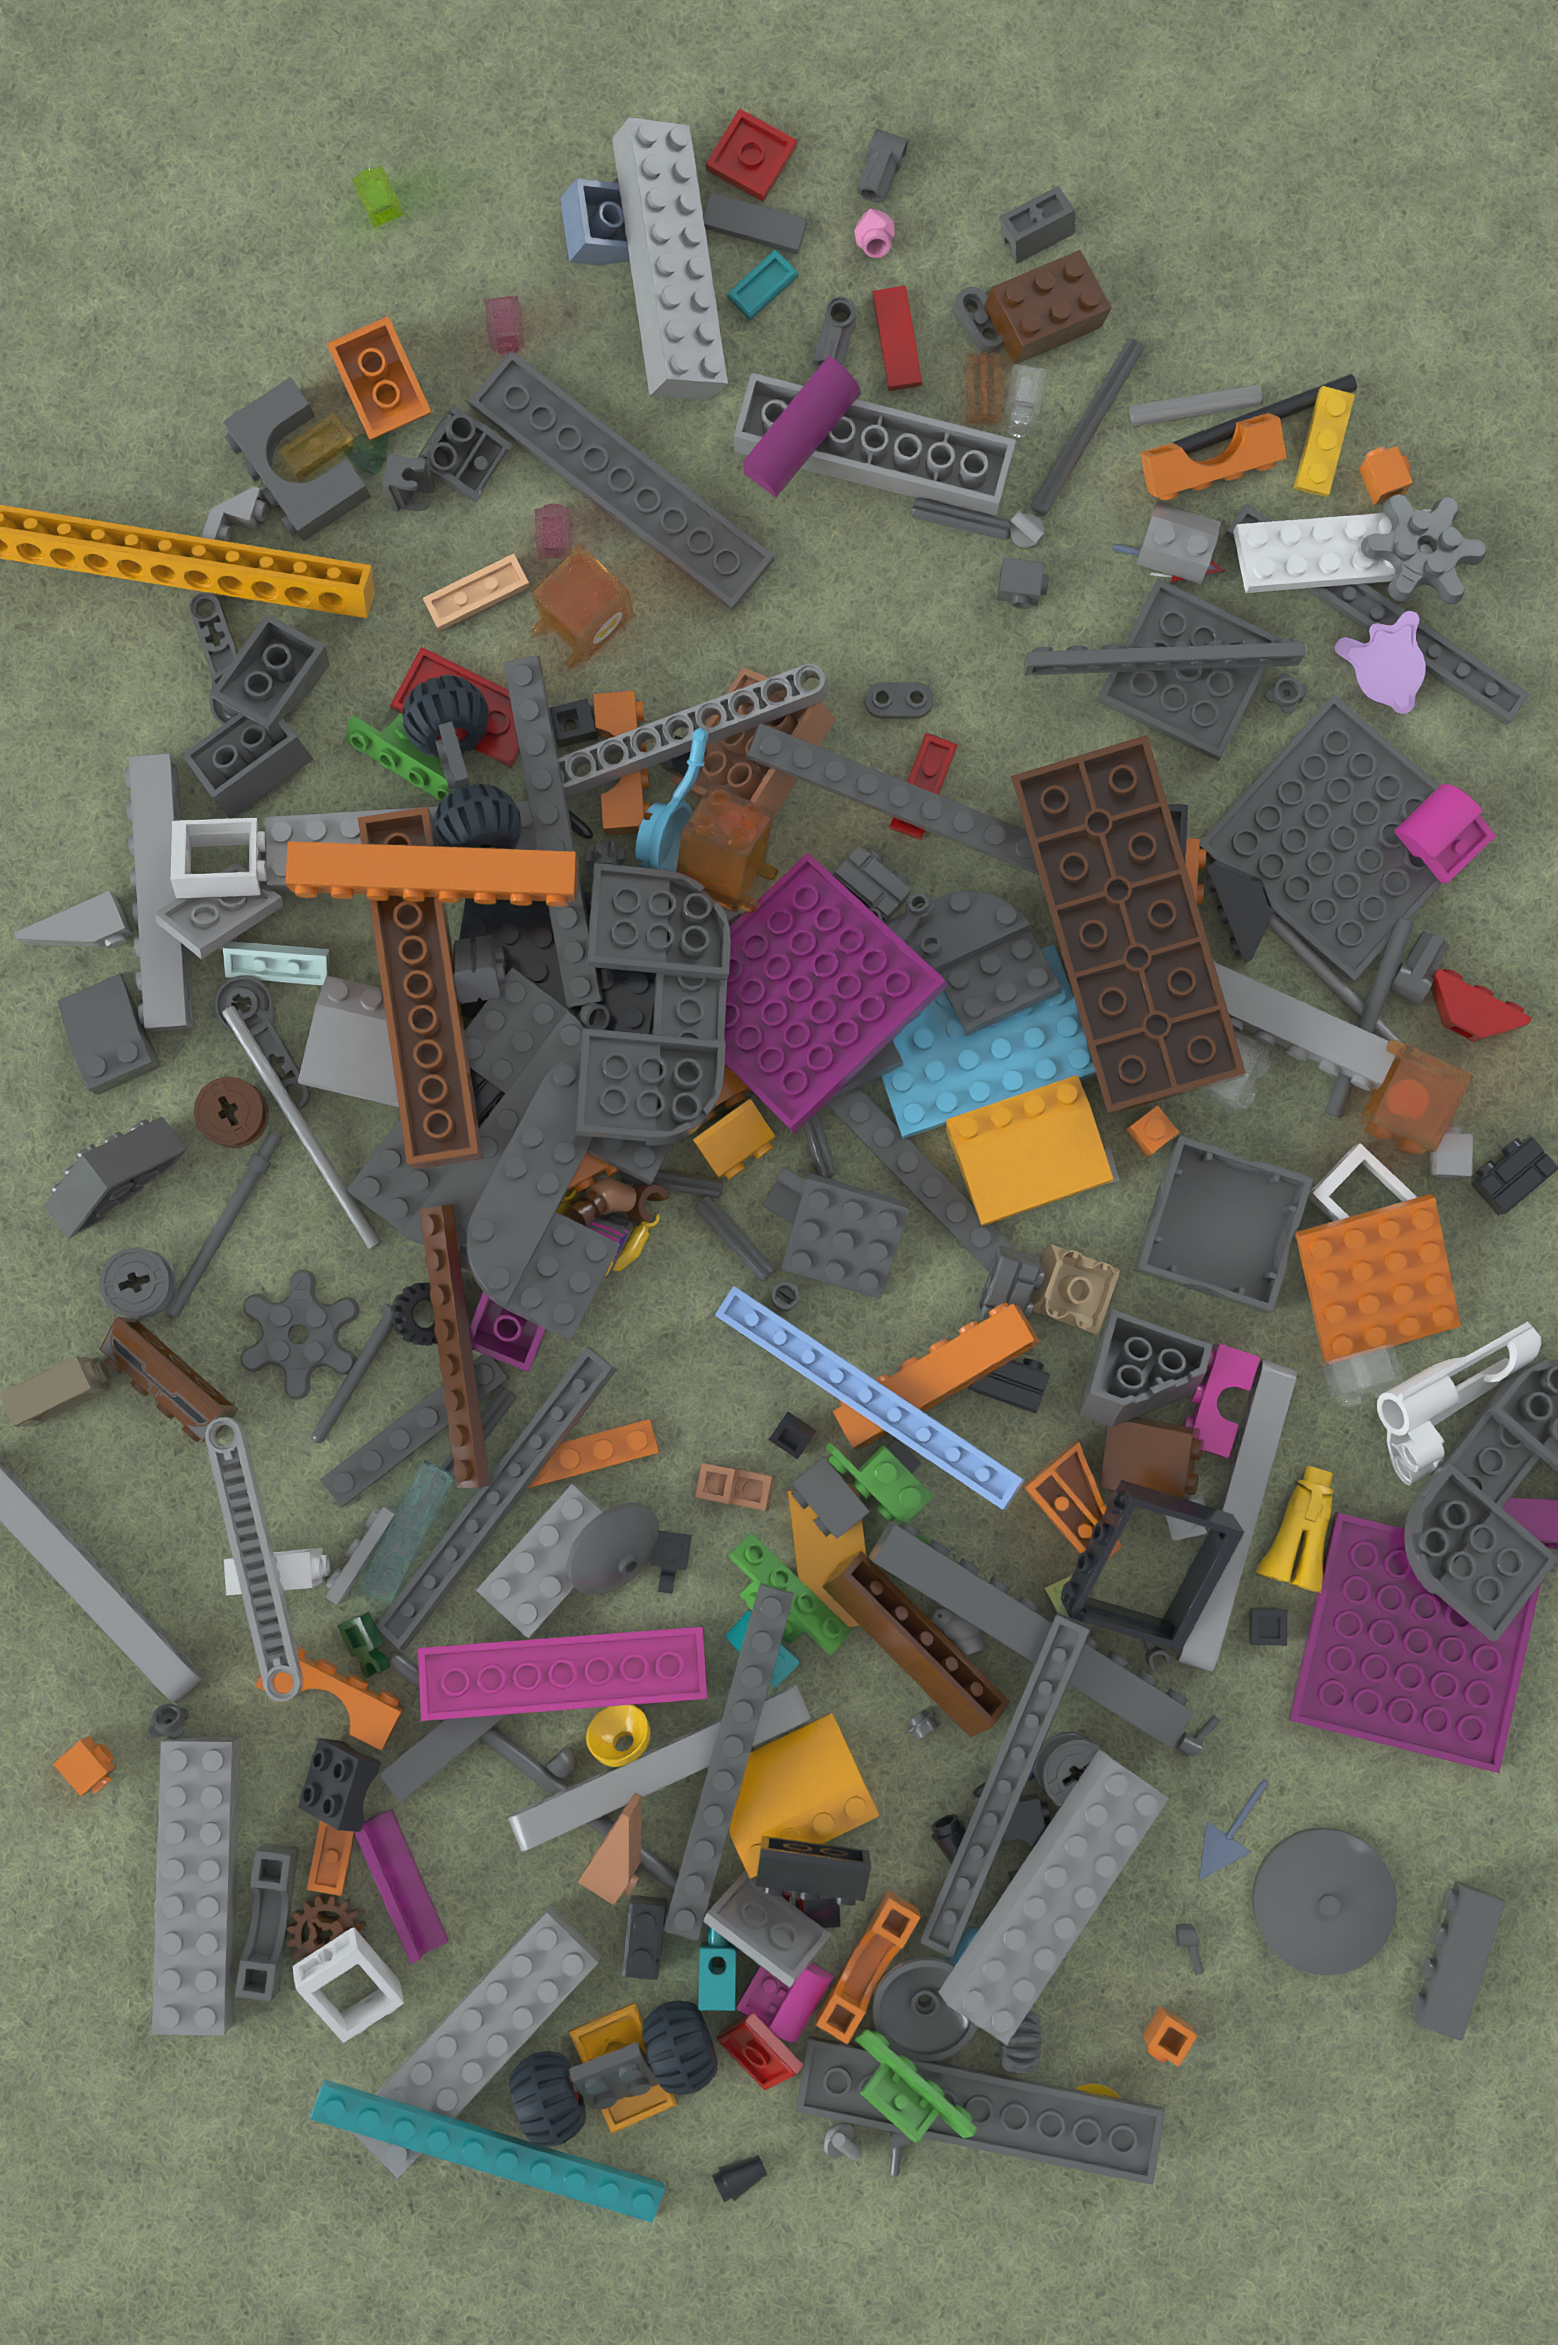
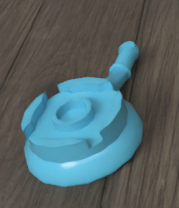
(661, 835)

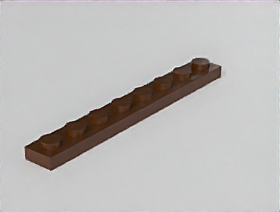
(454, 1347)

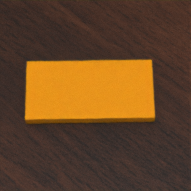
(821, 1555)

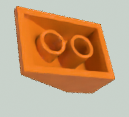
(379, 378)

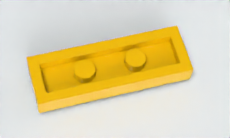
(1324, 441)

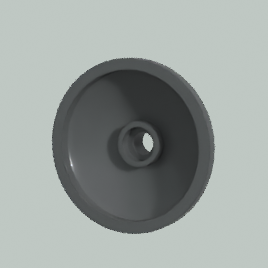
(613, 1548)
(918, 2028)

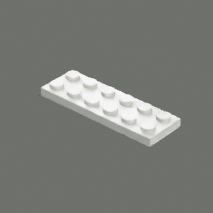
(1312, 552)

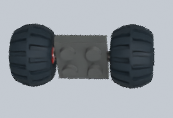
(444, 722)
(551, 2091)

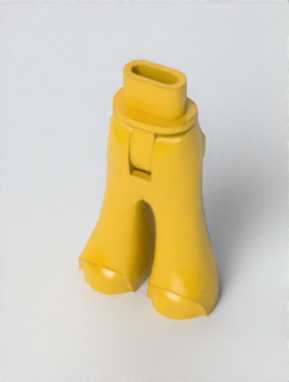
(1306, 1512)

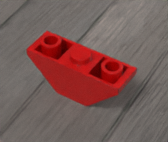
(1473, 1010)

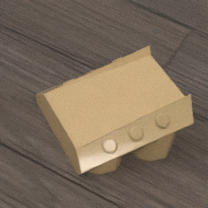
(1074, 1288)

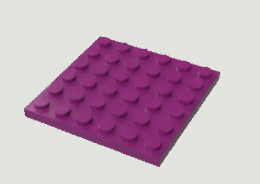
(815, 991)
(1401, 1661)

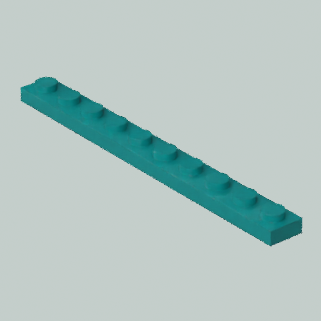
(487, 2150)

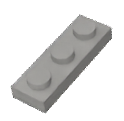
(360, 1554)

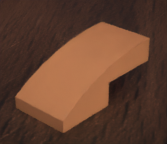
(735, 1486)

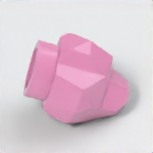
(875, 233)

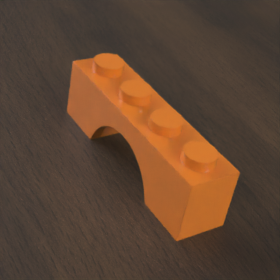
(1255, 444)
(624, 804)
(371, 1714)
(856, 1982)

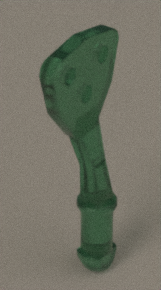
(364, 455)

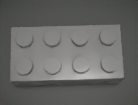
(534, 1574)

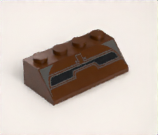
(165, 1377)

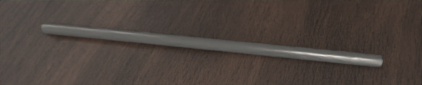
(545, 1779)

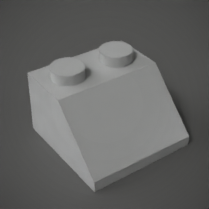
(1179, 543)

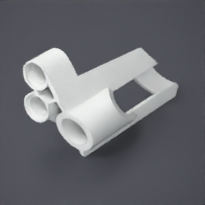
(1430, 1397)

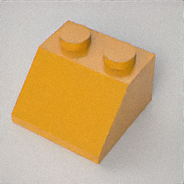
(735, 1140)

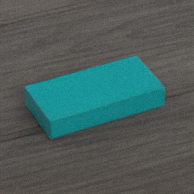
(762, 285)

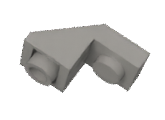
(241, 510)

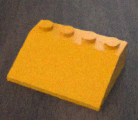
(1029, 1150)
(800, 1791)

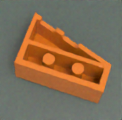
(1069, 1496)

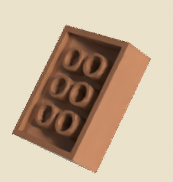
(727, 762)

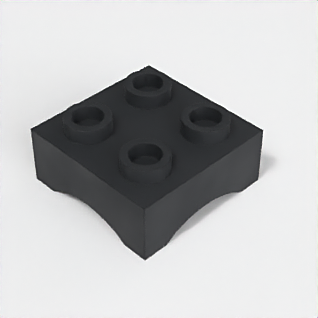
(338, 1784)

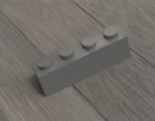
(1457, 1960)

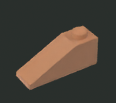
(617, 1857)

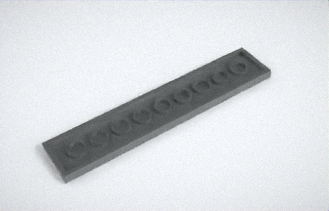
(621, 480)
(1010, 2112)

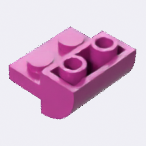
(1446, 832)
(781, 2007)

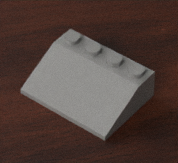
(350, 1043)

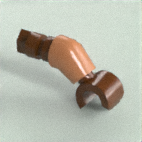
(614, 1196)

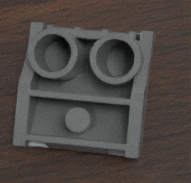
(470, 449)

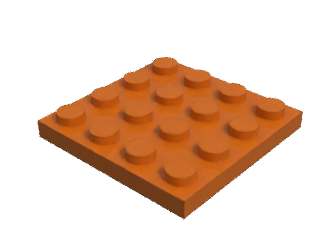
(1378, 1278)

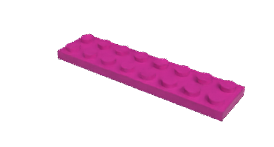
(561, 1673)

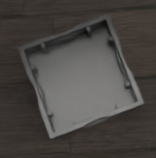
(1223, 1224)

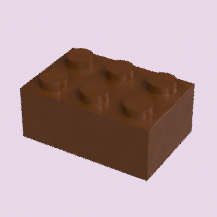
(1047, 307)

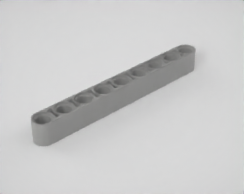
(693, 719)
(1243, 1499)
(95, 1589)
(646, 1774)

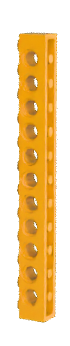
(186, 561)

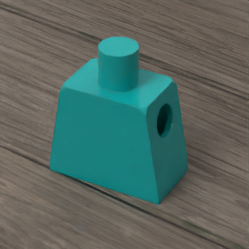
(717, 1984)

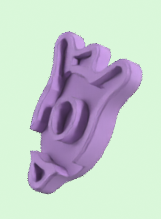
(1390, 664)

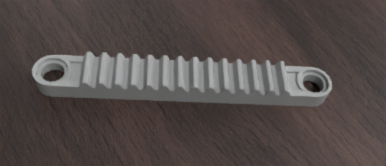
(254, 1559)

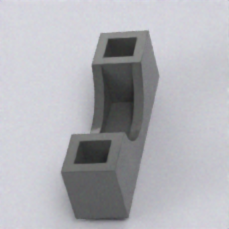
(266, 1943)

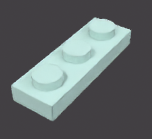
(276, 962)

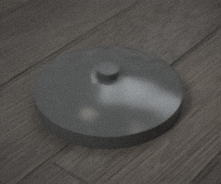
(1324, 1901)

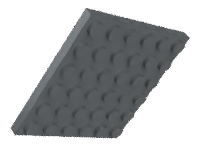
(1326, 837)

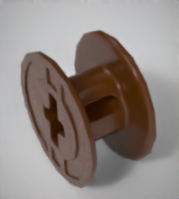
(211, 1112)

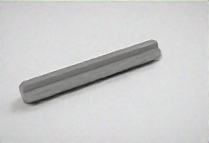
(1195, 405)

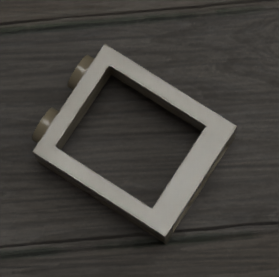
(55, 1391)

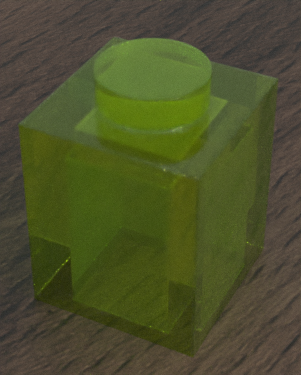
(377, 196)

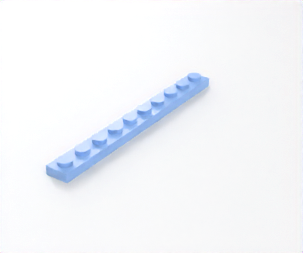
(870, 1398)

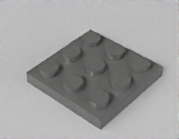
(845, 1235)

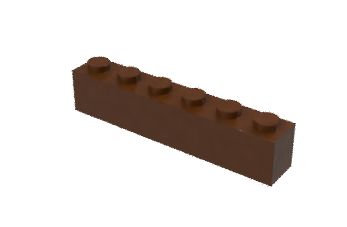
(916, 1644)

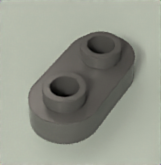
(976, 322)
(899, 703)

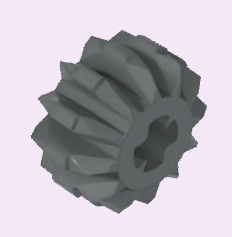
(1024, 2047)

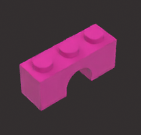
(1225, 1369)

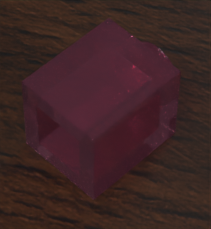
(505, 324)
(553, 531)

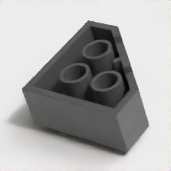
(112, 1174)
(1140, 1369)

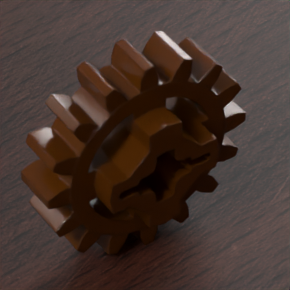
(320, 1921)

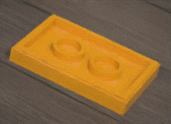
(608, 2035)

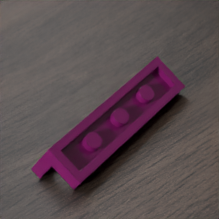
(401, 1885)

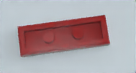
(897, 338)
(927, 773)

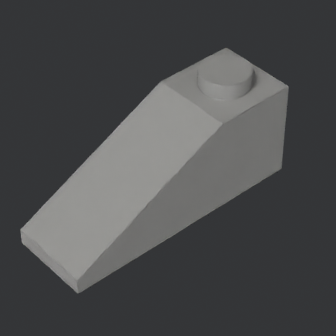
(89, 924)

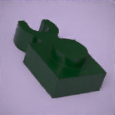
(363, 1640)

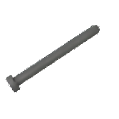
(354, 1375)

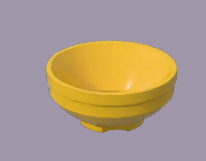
(613, 1724)

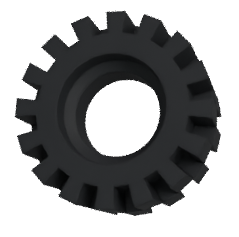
(404, 1315)

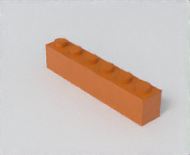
(948, 1368)

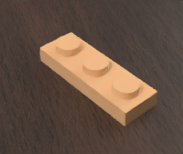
(476, 592)

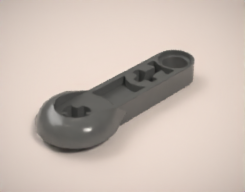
(217, 657)
(260, 1024)

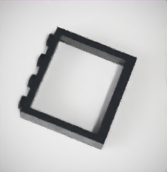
(1195, 1589)

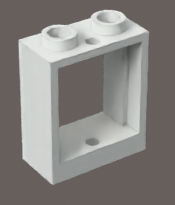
(216, 833)
(1347, 1164)
(297, 1569)
(347, 1952)

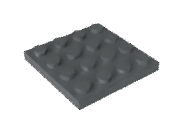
(1186, 705)

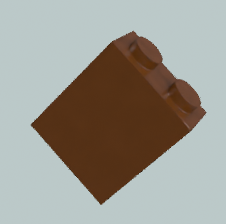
(1152, 1456)

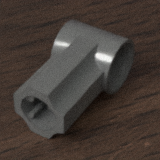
(883, 161)
(834, 334)
(1416, 973)

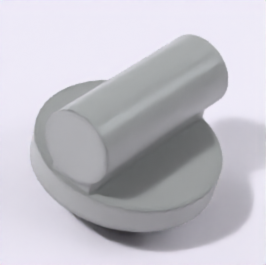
(1026, 530)
(840, 2141)

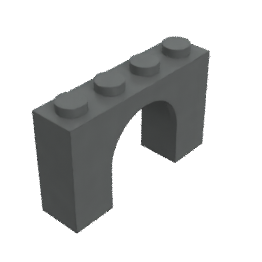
(257, 433)

